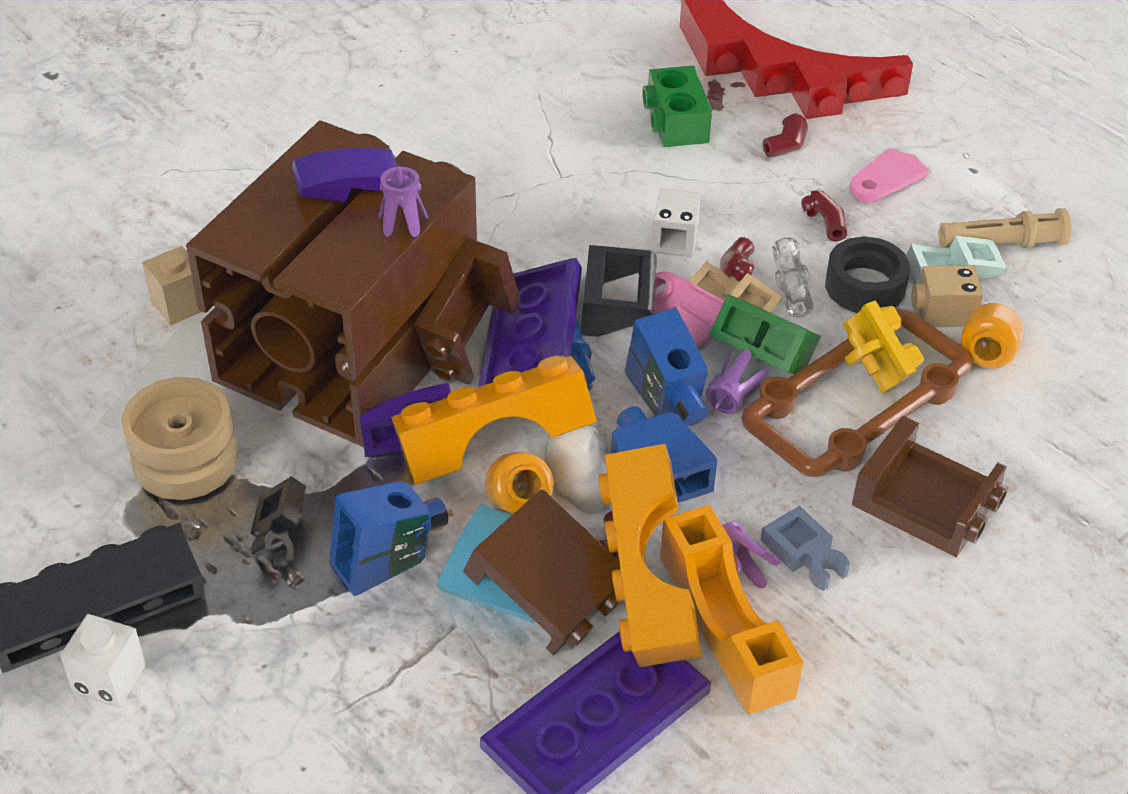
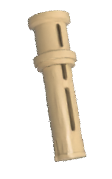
(1023, 229)

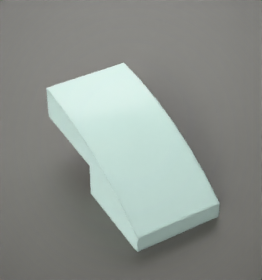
(962, 251)

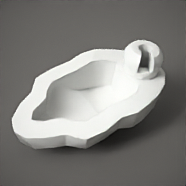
(575, 464)

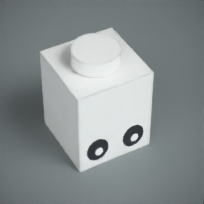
(676, 222)
(103, 660)

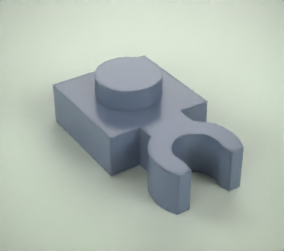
(803, 542)

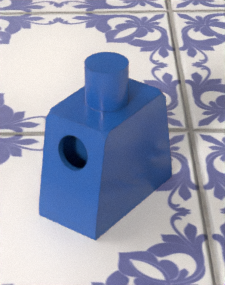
(690, 458)

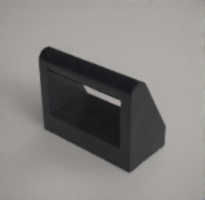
(609, 264)

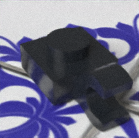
(276, 515)

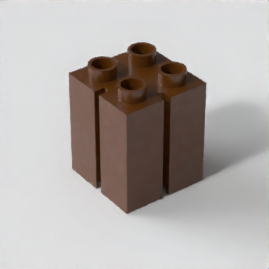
(317, 292)

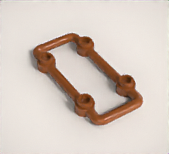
(847, 445)

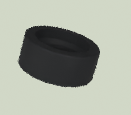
(868, 254)

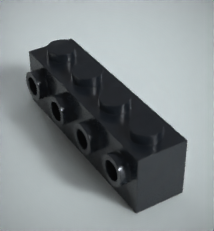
(111, 583)

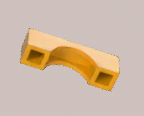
(438, 432)
(659, 615)
(751, 653)

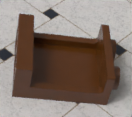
(472, 282)
(927, 491)
(549, 569)

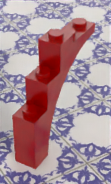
(772, 66)

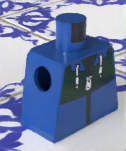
(667, 366)
(381, 533)

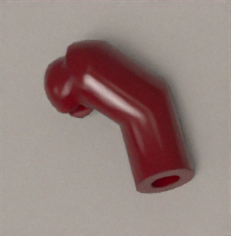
(790, 139)
(831, 212)
(735, 261)

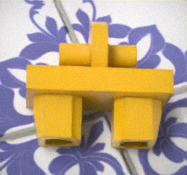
(878, 347)

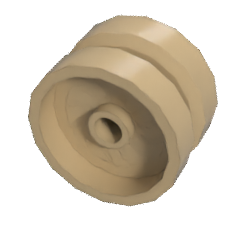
(180, 438)

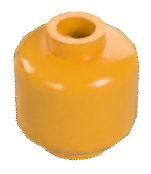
(992, 335)
(531, 473)

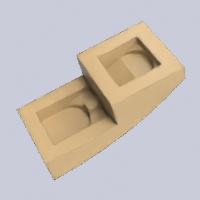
(748, 289)

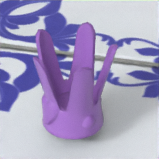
(401, 188)
(726, 392)
(741, 546)

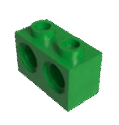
(677, 106)
(764, 334)

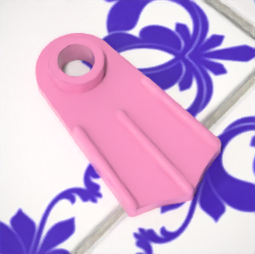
(886, 175)
(694, 304)

